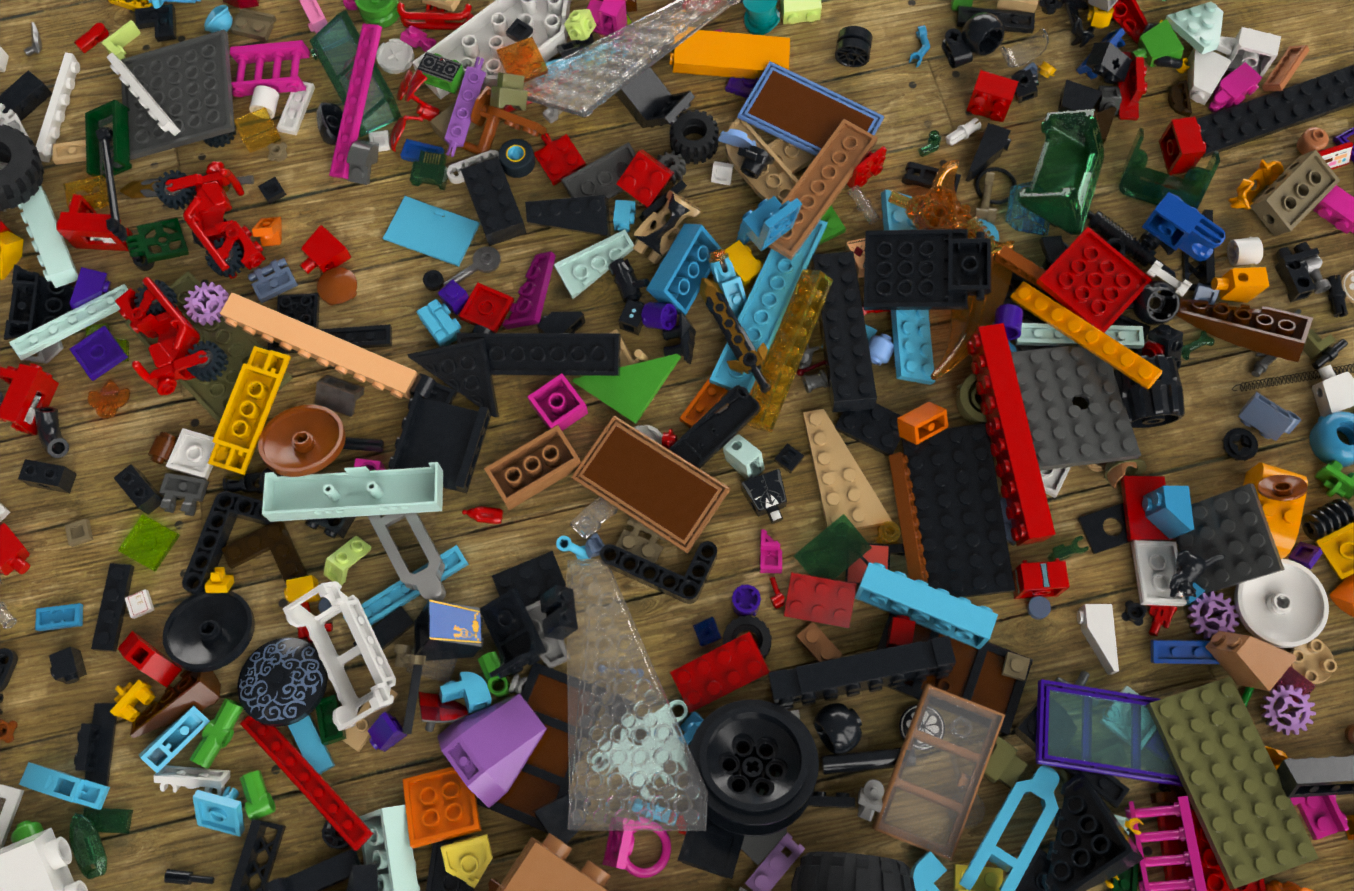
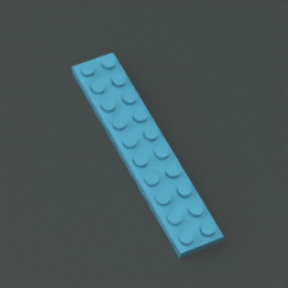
(767, 306)
(909, 327)

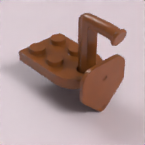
(493, 114)

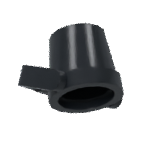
(754, 161)

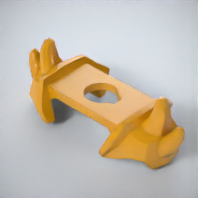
(1264, 176)

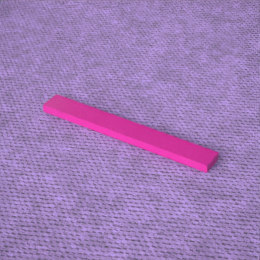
(355, 98)

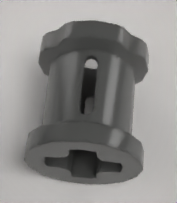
(815, 381)

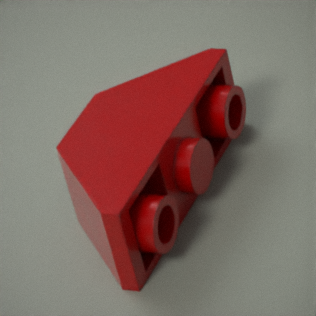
(149, 659)

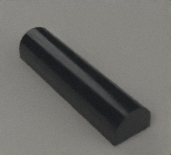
(859, 761)

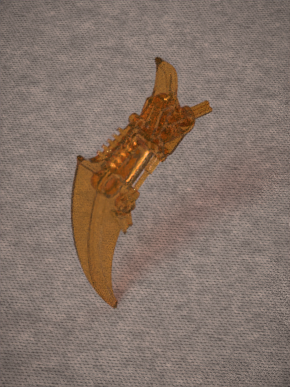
(941, 212)

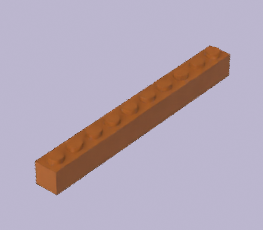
(1020, 265)
(907, 517)

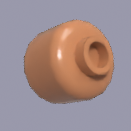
(1312, 139)

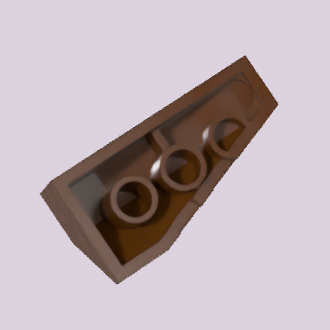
(193, 689)

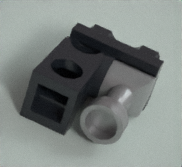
(1298, 270)

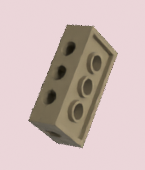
(1307, 172)

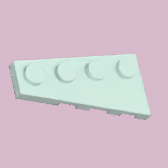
(591, 263)

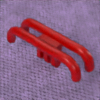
(434, 18)

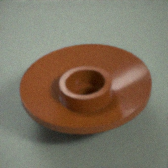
(1282, 487)

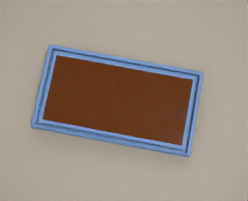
(802, 110)

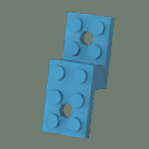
(768, 222)

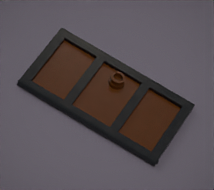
(973, 677)
(547, 769)

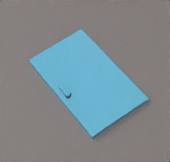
(427, 232)

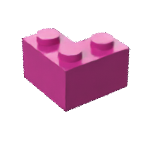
(608, 15)

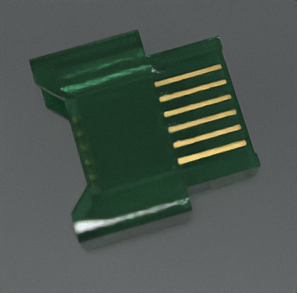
(430, 170)

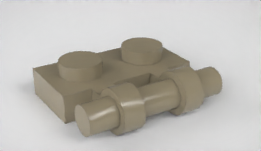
(638, 545)

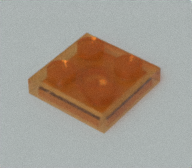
(523, 59)

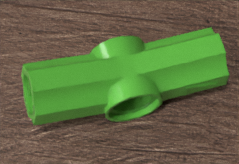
(217, 733)

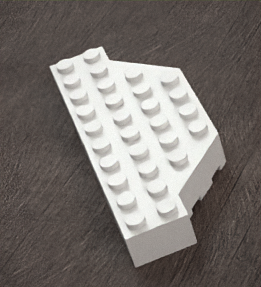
(487, 33)

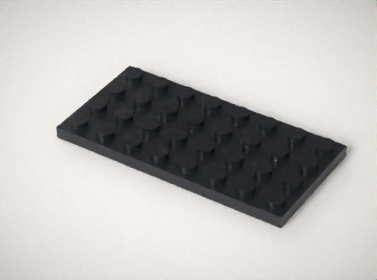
(960, 512)

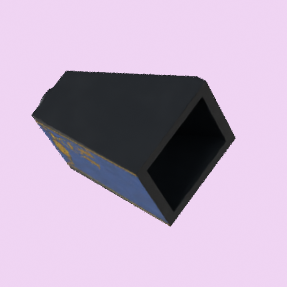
(447, 631)

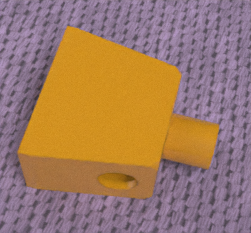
(1241, 284)

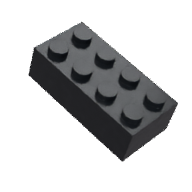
(493, 201)

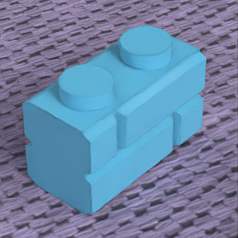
(438, 323)

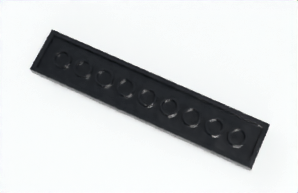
(1277, 111)

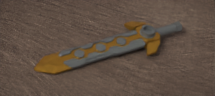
(147, 187)

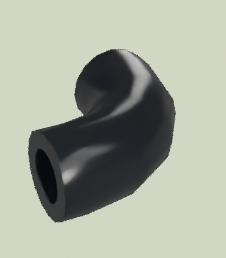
(49, 432)

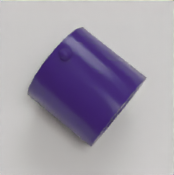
(659, 315)
(1012, 318)
(746, 600)

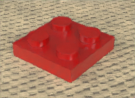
(486, 307)

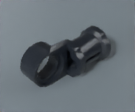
(241, 483)

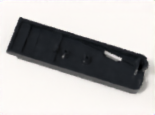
(718, 428)

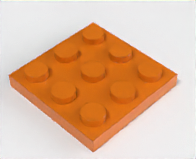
(439, 807)

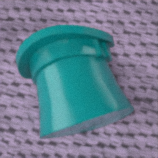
(760, 16)

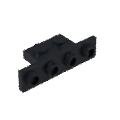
(97, 744)

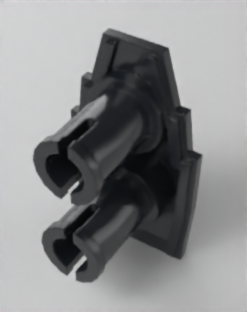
(687, 334)

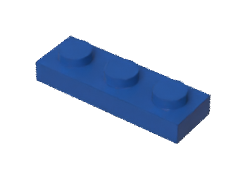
(1181, 652)

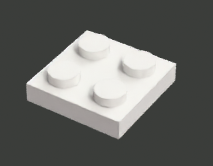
(192, 454)

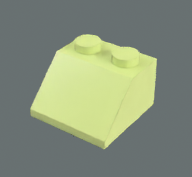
(800, 11)

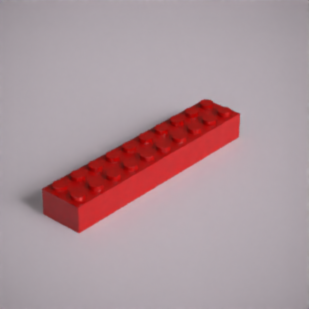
(1010, 435)

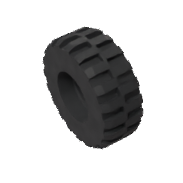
(24, 168)

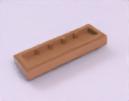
(1285, 68)

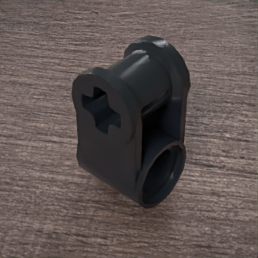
(955, 49)

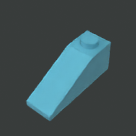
(173, 739)

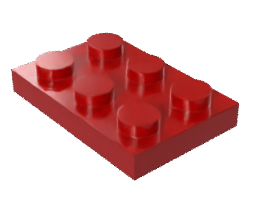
(820, 600)

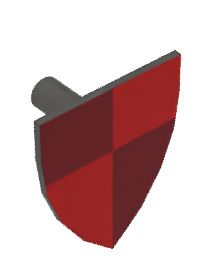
(435, 712)

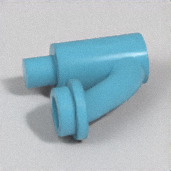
(564, 545)

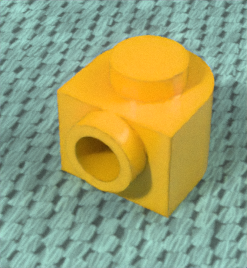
(1099, 17)

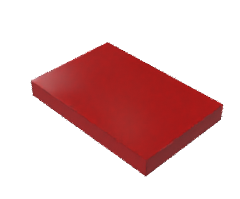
(1137, 524)

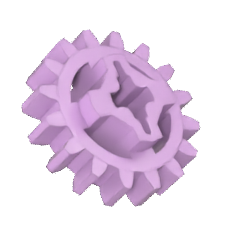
(205, 302)
(1209, 606)
(1283, 701)

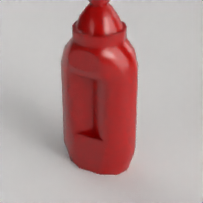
(485, 514)

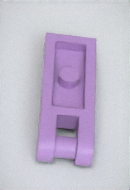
(774, 865)

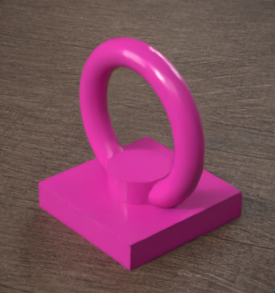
(621, 845)

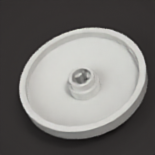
(1283, 606)

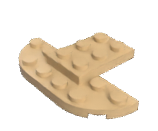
(778, 177)

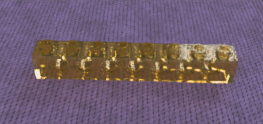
(790, 345)

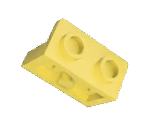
(988, 880)

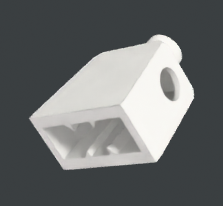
(1334, 392)

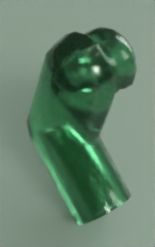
(932, 145)

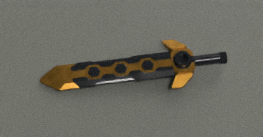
(735, 335)

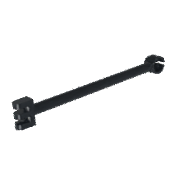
(113, 224)

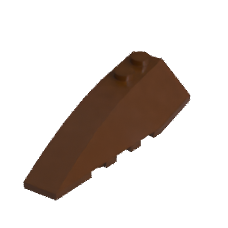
(1259, 330)

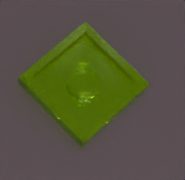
(148, 542)

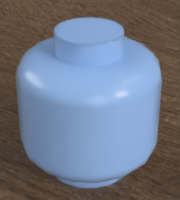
(880, 349)

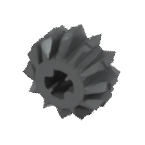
(675, 164)

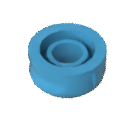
(1327, 444)

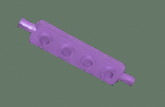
(461, 115)

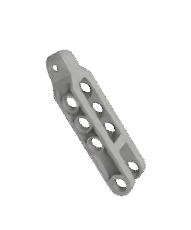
(427, 580)

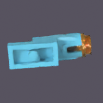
(729, 283)

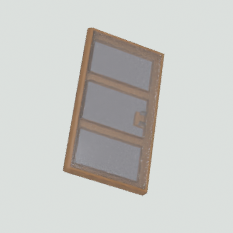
(938, 771)

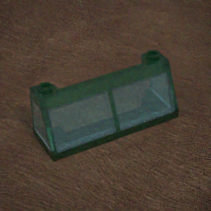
(336, 50)

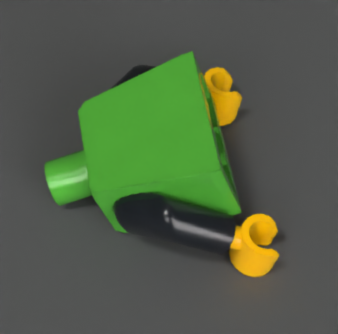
(1161, 47)

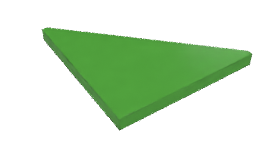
(634, 387)

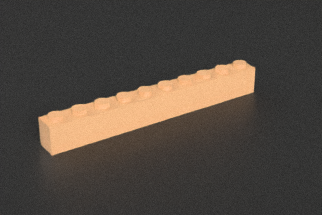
(319, 345)

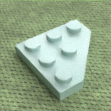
(1199, 26)

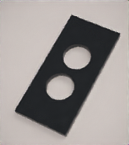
(1094, 532)

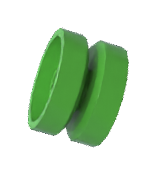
(378, 11)

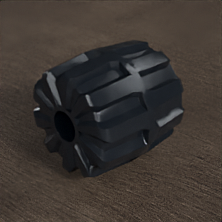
(1161, 402)

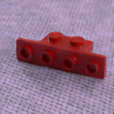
(1132, 89)

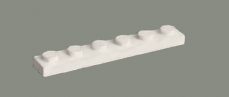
(145, 99)
(56, 109)

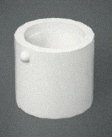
(264, 97)
(1245, 251)

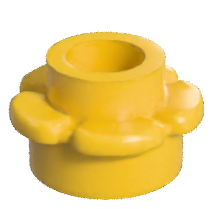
(1046, 69)

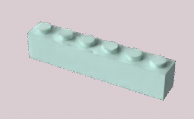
(48, 240)

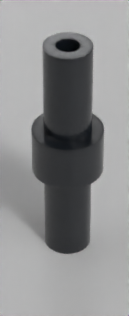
(1329, 354)

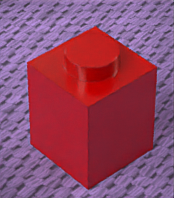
(900, 631)

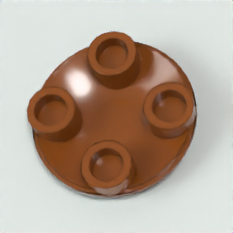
(337, 286)

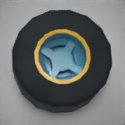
(517, 158)

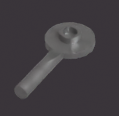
(484, 260)

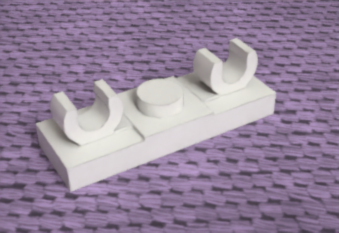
(192, 778)

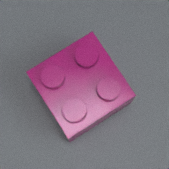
(558, 403)

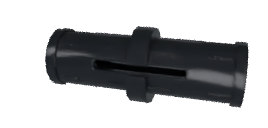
(1337, 296)

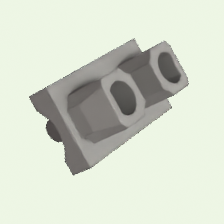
(870, 799)

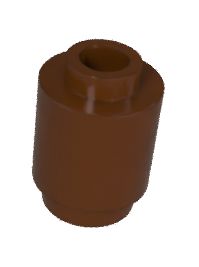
(162, 448)

